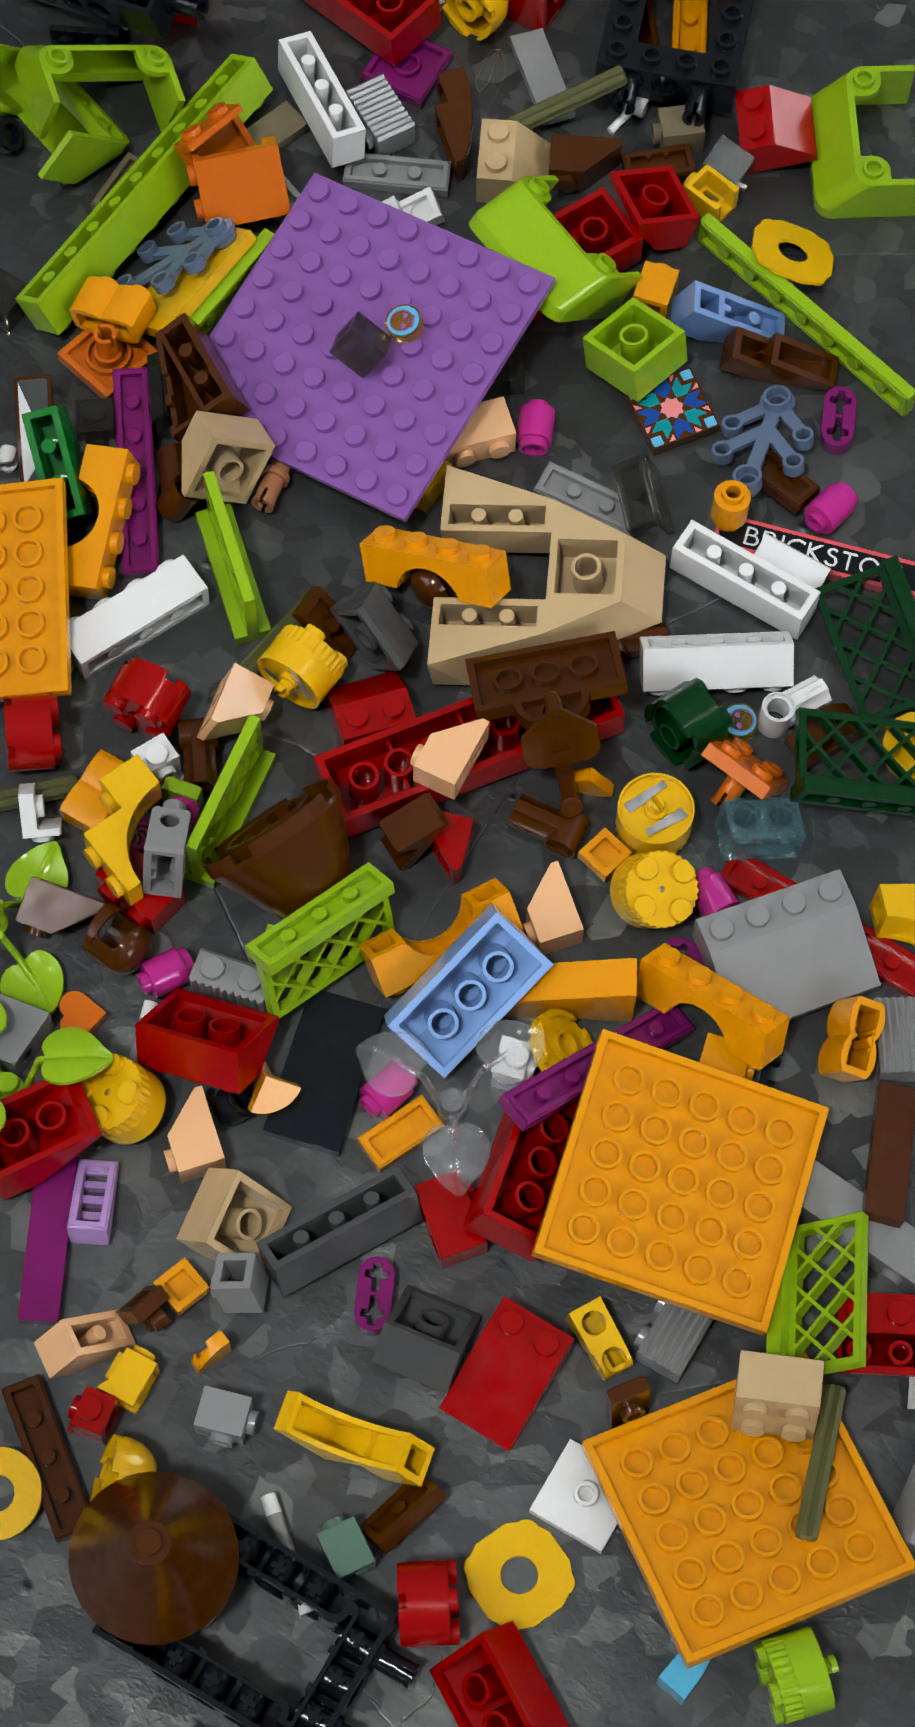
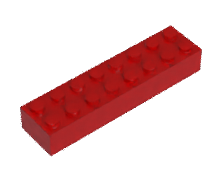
(377, 769)

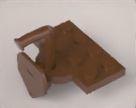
(551, 697)

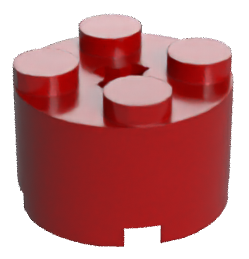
(146, 699)
(29, 732)
(428, 1603)

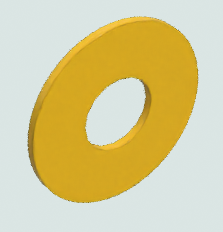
(27, 1492)

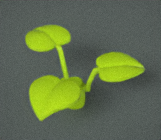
(40, 976)
(68, 1058)

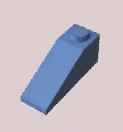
(713, 313)

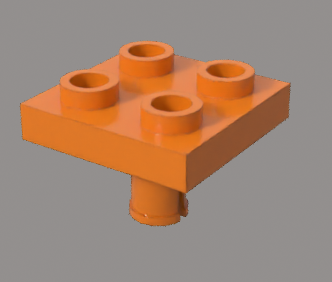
(95, 355)
(743, 771)

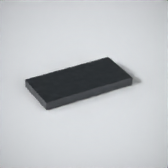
(326, 1070)

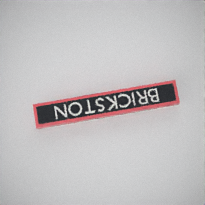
(840, 557)

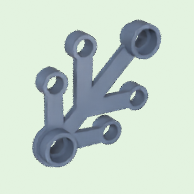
(192, 256)
(774, 405)

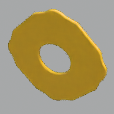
(766, 249)
(527, 1541)

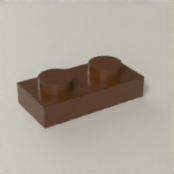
(401, 1514)

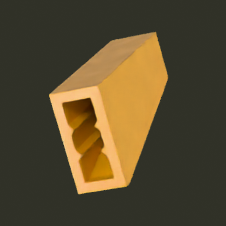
(586, 989)

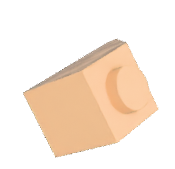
(236, 697)
(449, 757)
(552, 915)
(194, 1140)
(83, 1342)

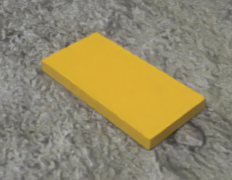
(193, 289)

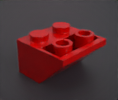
(888, 1337)

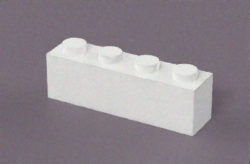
(321, 99)
(744, 579)
(136, 615)
(718, 660)

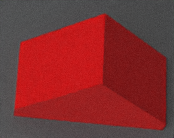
(453, 845)

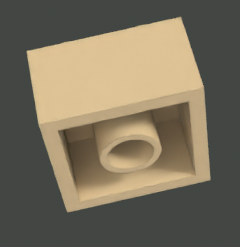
(777, 1395)

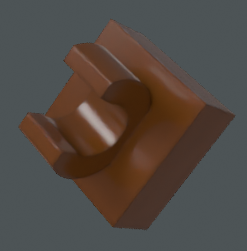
(146, 1309)

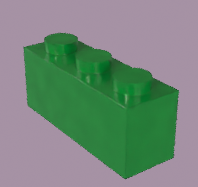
(57, 455)

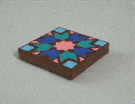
(674, 413)

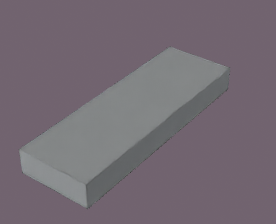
(539, 68)
(398, 174)
(581, 495)

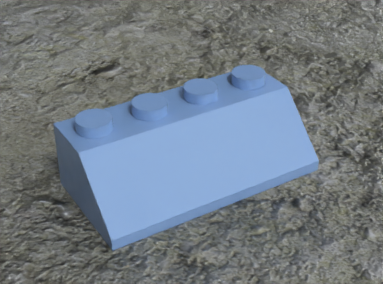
(469, 989)

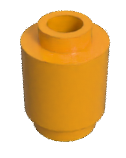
(730, 505)

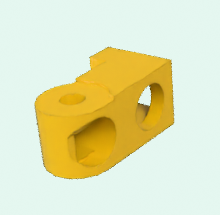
(600, 1338)

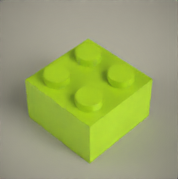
(635, 349)

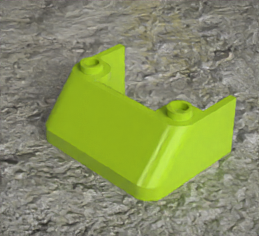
(44, 64)
(80, 134)
(842, 178)
(527, 232)

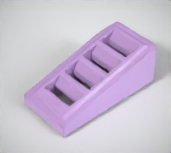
(93, 1227)

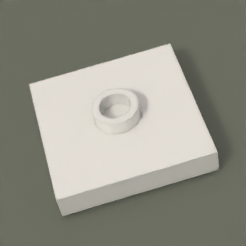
(574, 1500)

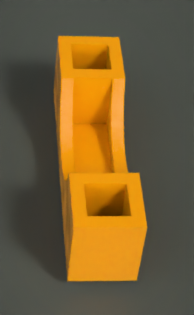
(110, 477)
(473, 571)
(399, 962)
(749, 1025)

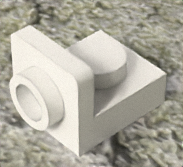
(31, 809)

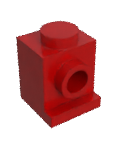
(93, 1415)

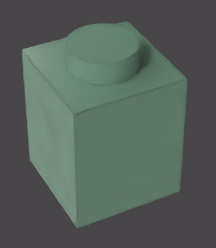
(345, 1548)

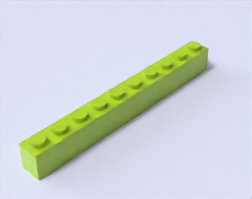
(136, 200)

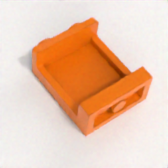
(216, 134)
(240, 183)

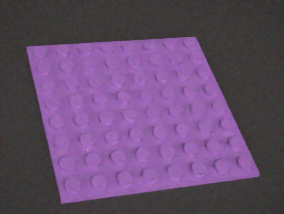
(397, 425)

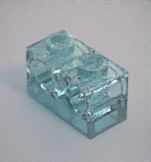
(769, 829)

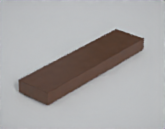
(889, 1154)
(46, 1448)

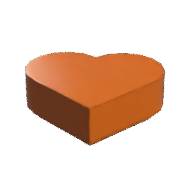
(80, 1012)

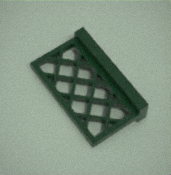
(901, 607)
(846, 792)

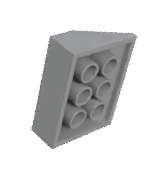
(792, 946)

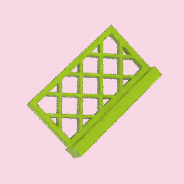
(231, 566)
(230, 799)
(312, 929)
(785, 1326)

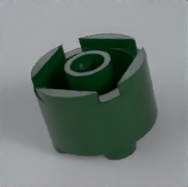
(687, 722)

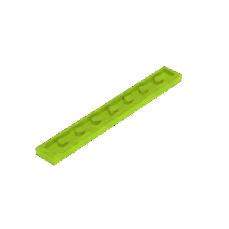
(807, 316)

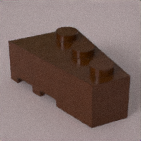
(194, 375)

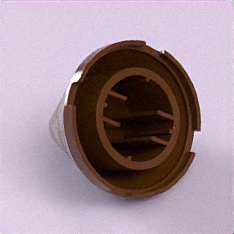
(287, 852)
(153, 1558)

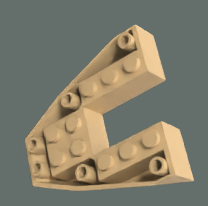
(594, 579)

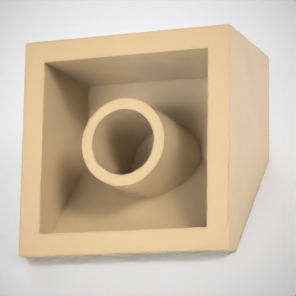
(507, 155)
(231, 448)
(231, 1215)

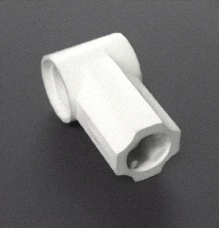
(807, 694)

